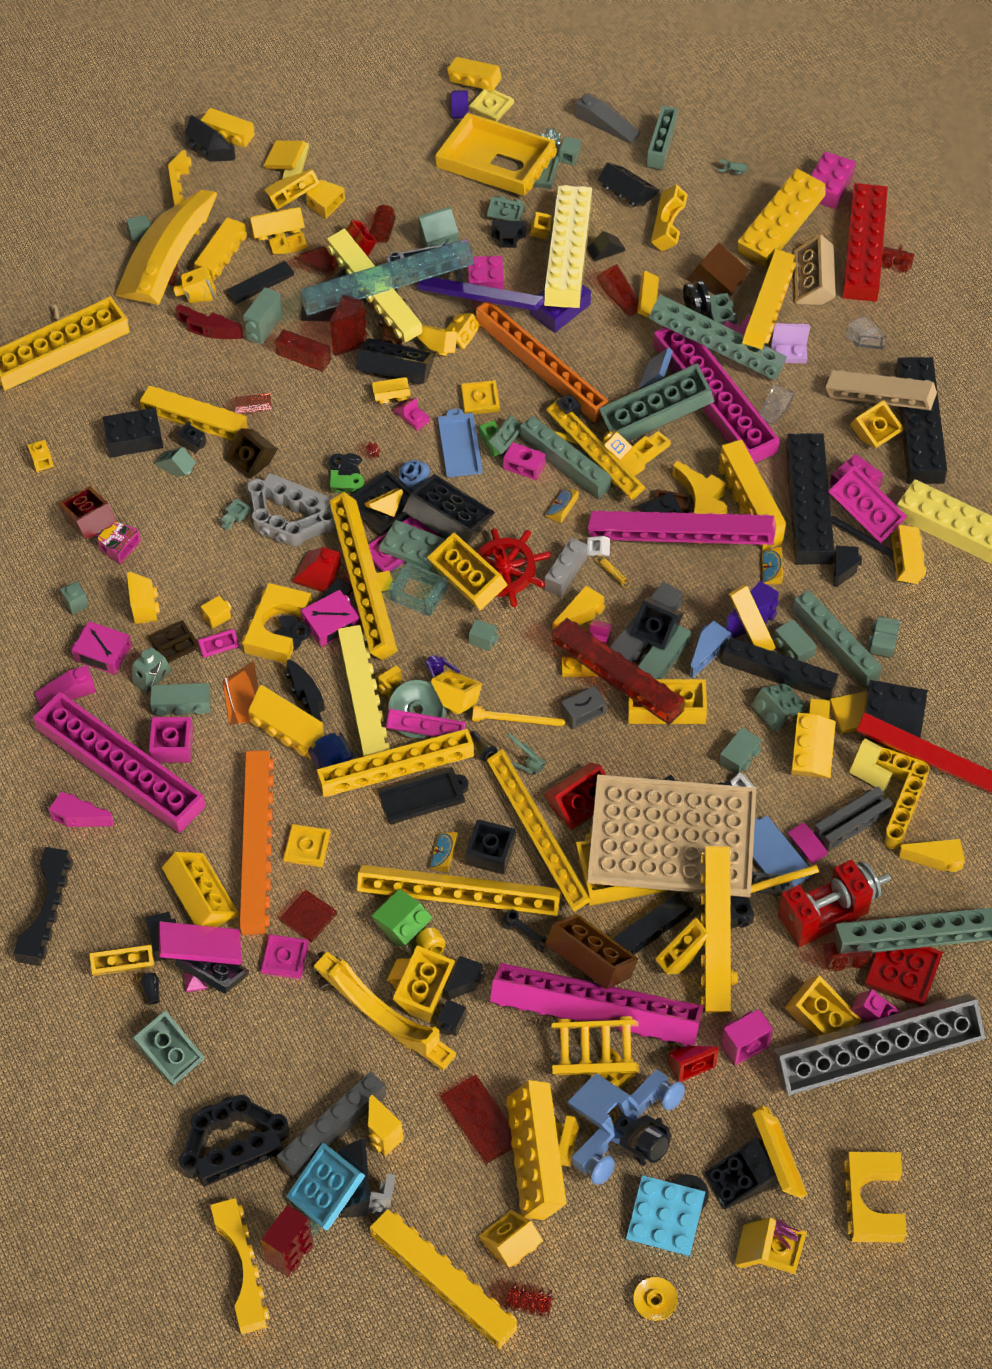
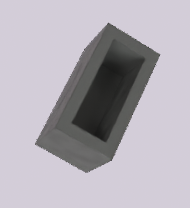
(583, 707)

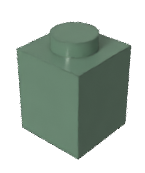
(570, 151)
(137, 227)
(74, 597)
(483, 635)

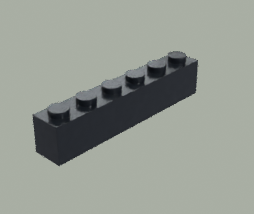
(780, 668)

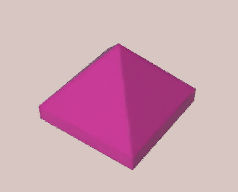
(193, 983)

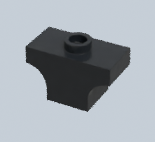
(508, 232)

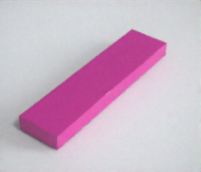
(422, 723)

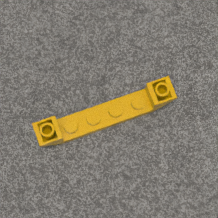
(177, 167)

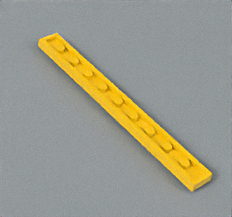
(539, 830)

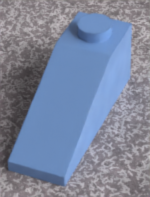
(710, 644)

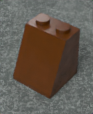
(720, 271)

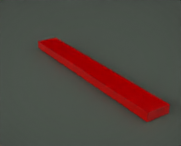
(925, 751)

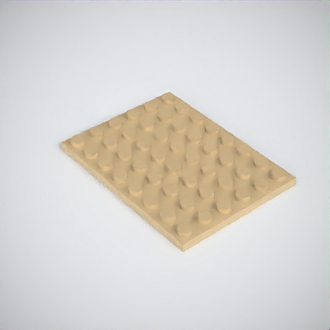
(656, 829)

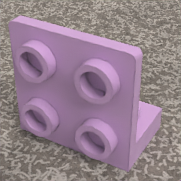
(791, 341)

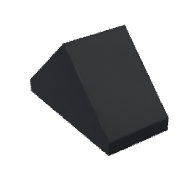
(605, 246)

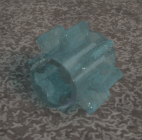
(551, 134)

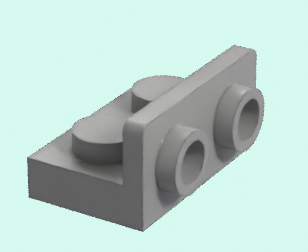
(381, 1201)

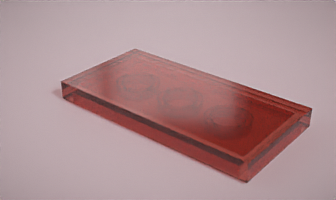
(479, 1118)

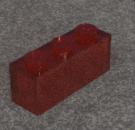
(303, 350)

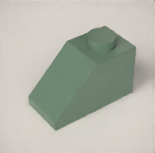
(176, 462)

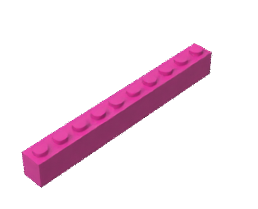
(683, 527)

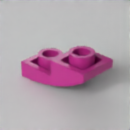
(808, 843)

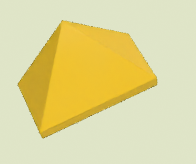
(387, 502)

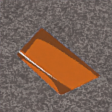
(239, 693)

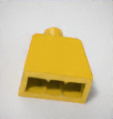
(325, 198)

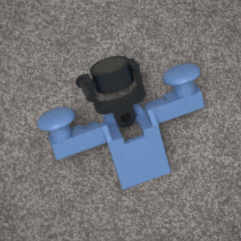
(599, 1097)

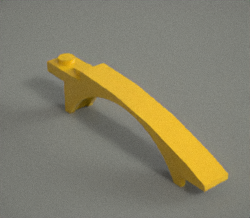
(410, 1034)

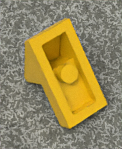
(573, 668)

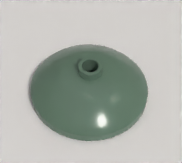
(419, 694)

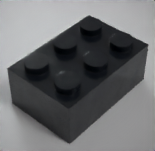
(132, 432)

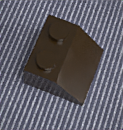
(250, 452)

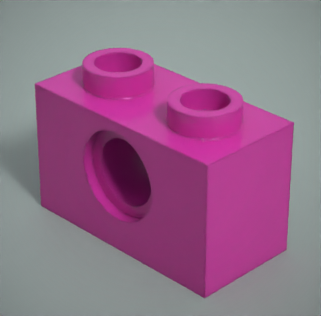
(524, 461)

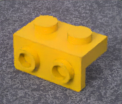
(466, 328)
(391, 389)

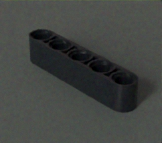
(655, 923)

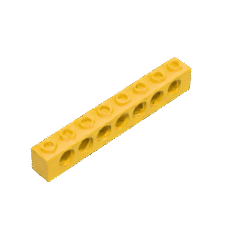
(395, 762)

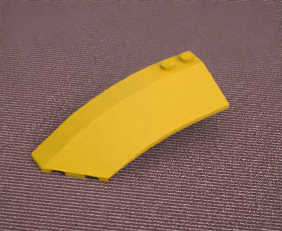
(162, 247)

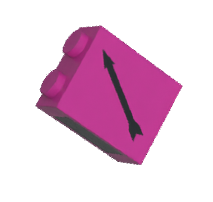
(328, 616)
(101, 647)

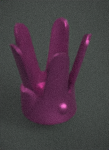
(782, 1228)

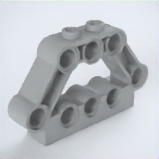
(298, 499)

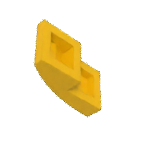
(284, 245)

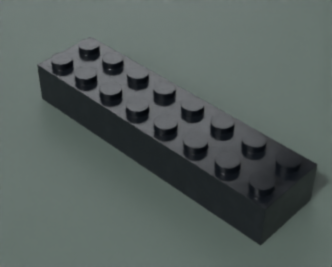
(922, 428)
(809, 499)

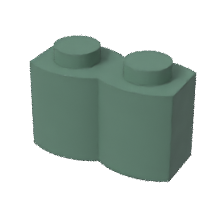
(884, 637)

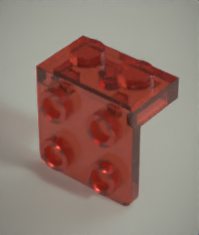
(840, 961)

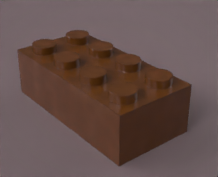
(591, 951)

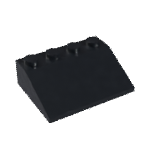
(447, 509)

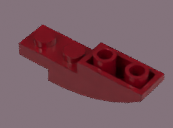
(209, 326)

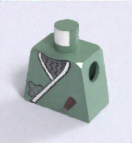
(149, 669)

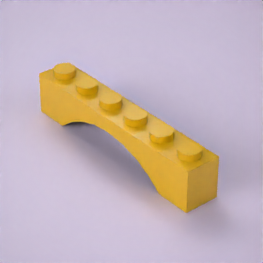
(248, 1308)

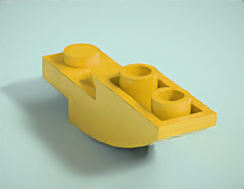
(643, 452)

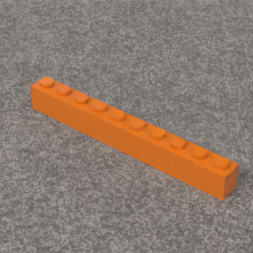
(540, 359)
(256, 843)

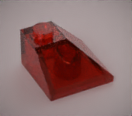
(318, 259)

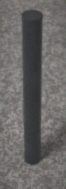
(861, 536)

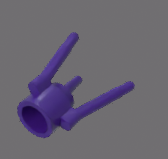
(436, 665)

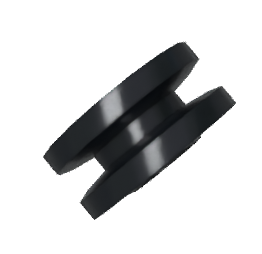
(697, 297)

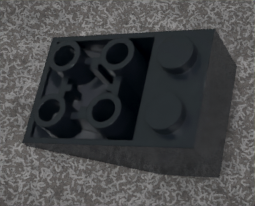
(742, 1174)

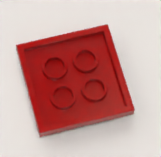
(905, 973)

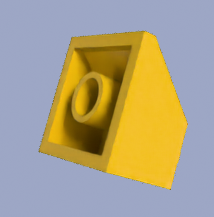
(876, 425)
(142, 598)
(456, 691)
(384, 1128)
(511, 1238)

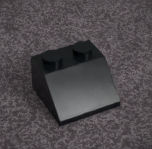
(656, 623)

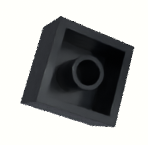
(490, 846)

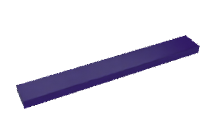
(481, 293)

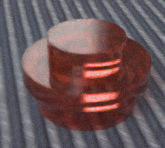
(373, 450)

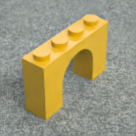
(274, 601)
(864, 1223)

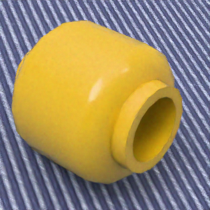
(431, 939)

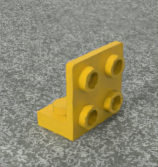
(567, 1136)

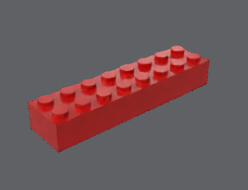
(865, 242)

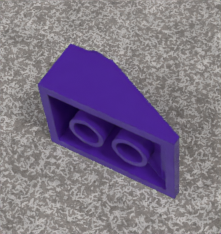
(766, 601)

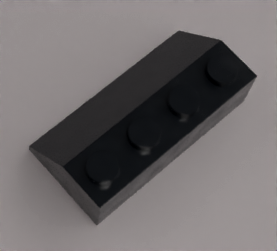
(395, 360)

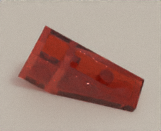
(619, 289)

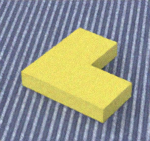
(866, 767)

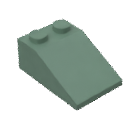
(167, 1047)

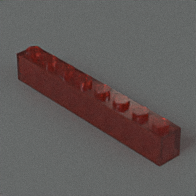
(618, 671)

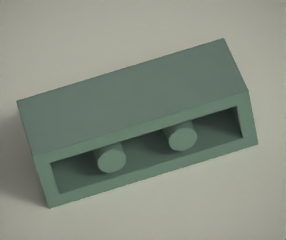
(180, 699)

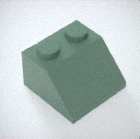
(437, 228)

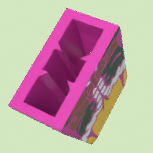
(118, 541)

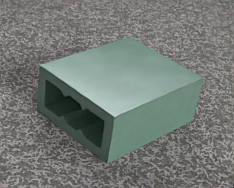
(263, 316)

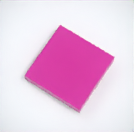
(285, 956)

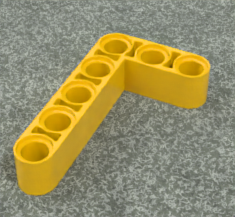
(912, 780)

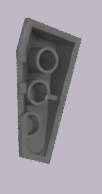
(605, 117)

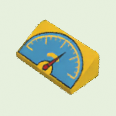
(562, 505)
(772, 566)
(444, 852)

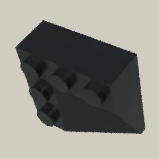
(896, 706)

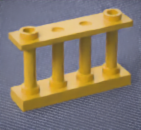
(606, 1065)

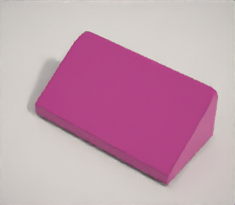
(218, 643)

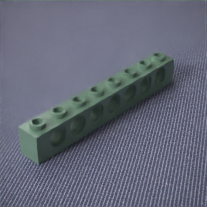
(716, 337)
(914, 931)

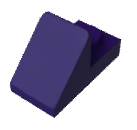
(459, 104)

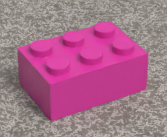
(836, 174)

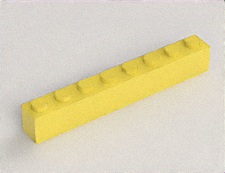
(387, 303)
(362, 689)

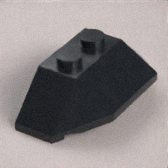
(207, 141)

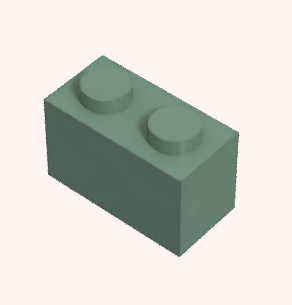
(794, 641)
(740, 751)

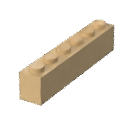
(877, 388)

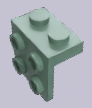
(777, 704)

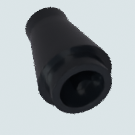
(150, 986)

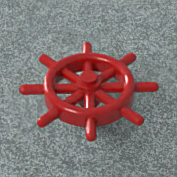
(507, 567)

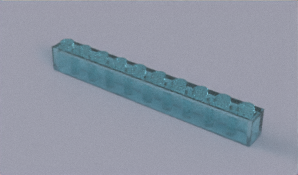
(387, 276)

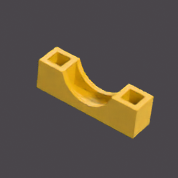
(670, 204)

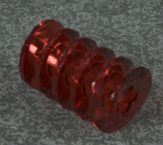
(383, 223)
(530, 1299)

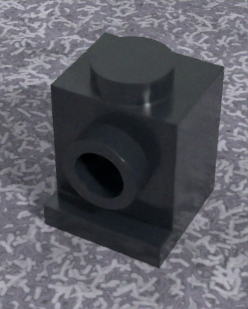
(191, 438)

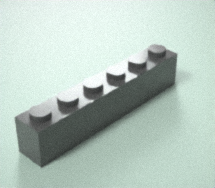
(632, 647)
(331, 1124)

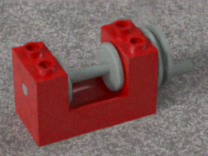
(839, 901)

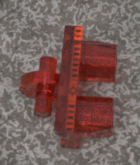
(897, 257)

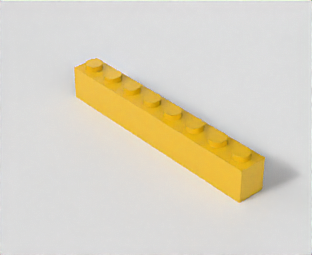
(769, 300)
(717, 924)
(443, 1278)

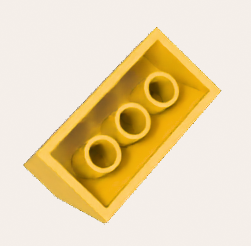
(695, 703)
(285, 721)
(199, 889)

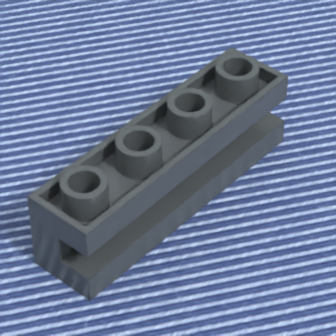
(852, 818)

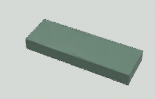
(505, 434)

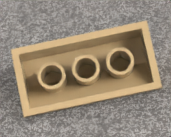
(814, 272)

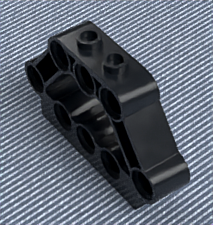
(250, 1156)

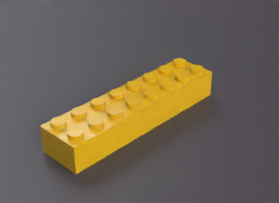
(61, 342)

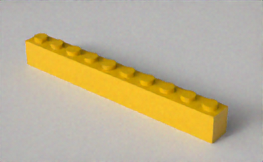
(363, 576)
(460, 890)

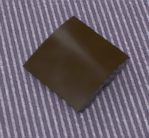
(174, 641)

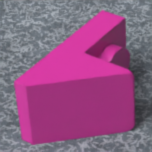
(411, 413)
(601, 630)

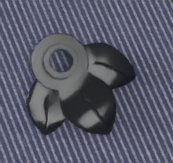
(348, 463)
(290, 627)

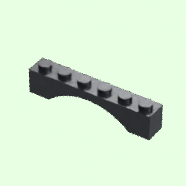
(32, 942)

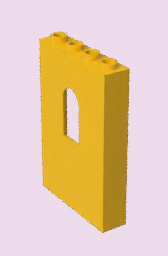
(477, 143)

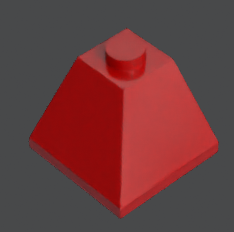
(318, 569)
(692, 1061)

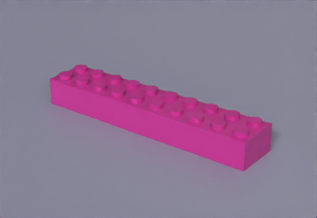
(731, 410)
(119, 762)
(588, 1001)

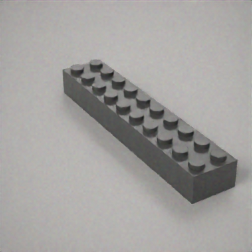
(878, 1044)

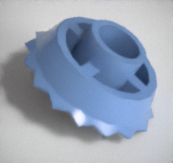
(413, 474)

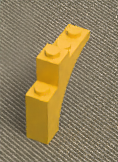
(704, 491)

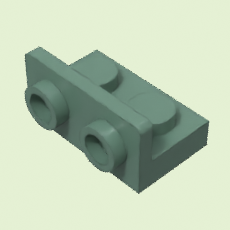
(505, 210)

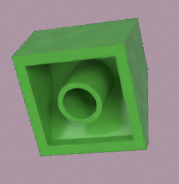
(401, 917)

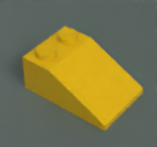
(820, 1008)

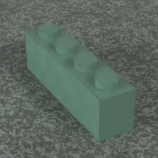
(662, 137)
(660, 661)

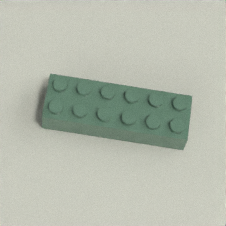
(658, 403)

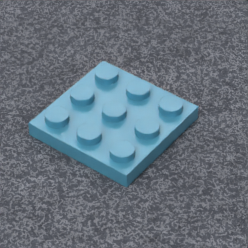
(325, 1186)
(665, 1215)

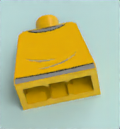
(197, 286)

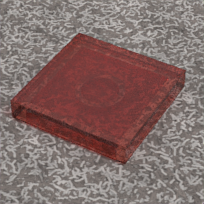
(253, 403)
(308, 916)

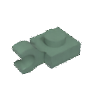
(738, 168)
(235, 512)

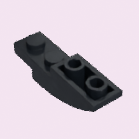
(305, 689)

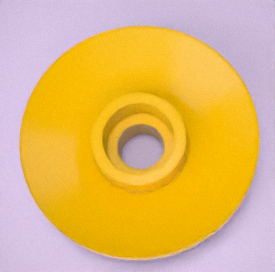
(657, 1289)

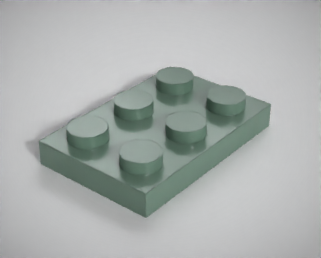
(410, 544)

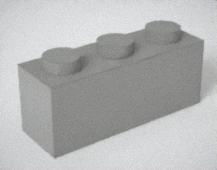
(566, 567)

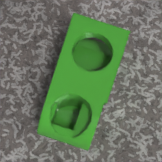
(487, 435)
(345, 483)

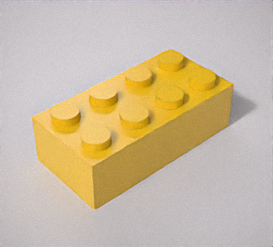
(467, 571)

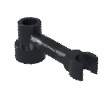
(510, 924)

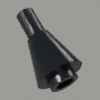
(484, 748)

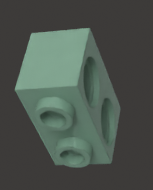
(722, 309)

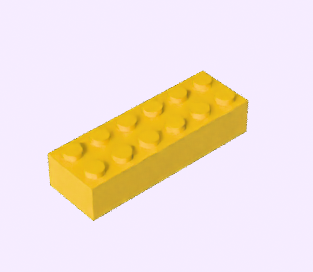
(781, 217)
(749, 487)
(536, 1150)

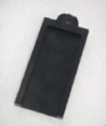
(423, 795)

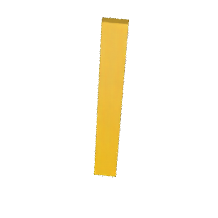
(597, 451)

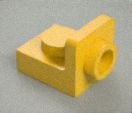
(388, 680)

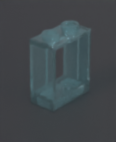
(427, 607)

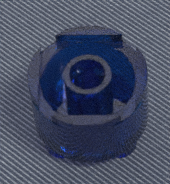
(330, 751)

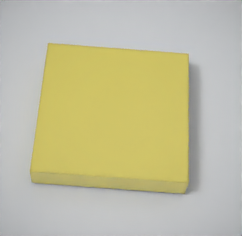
(491, 104)

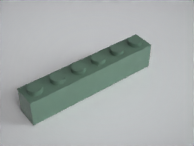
(565, 457)
(836, 638)

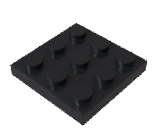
(380, 485)

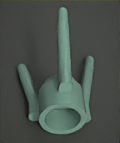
(534, 762)

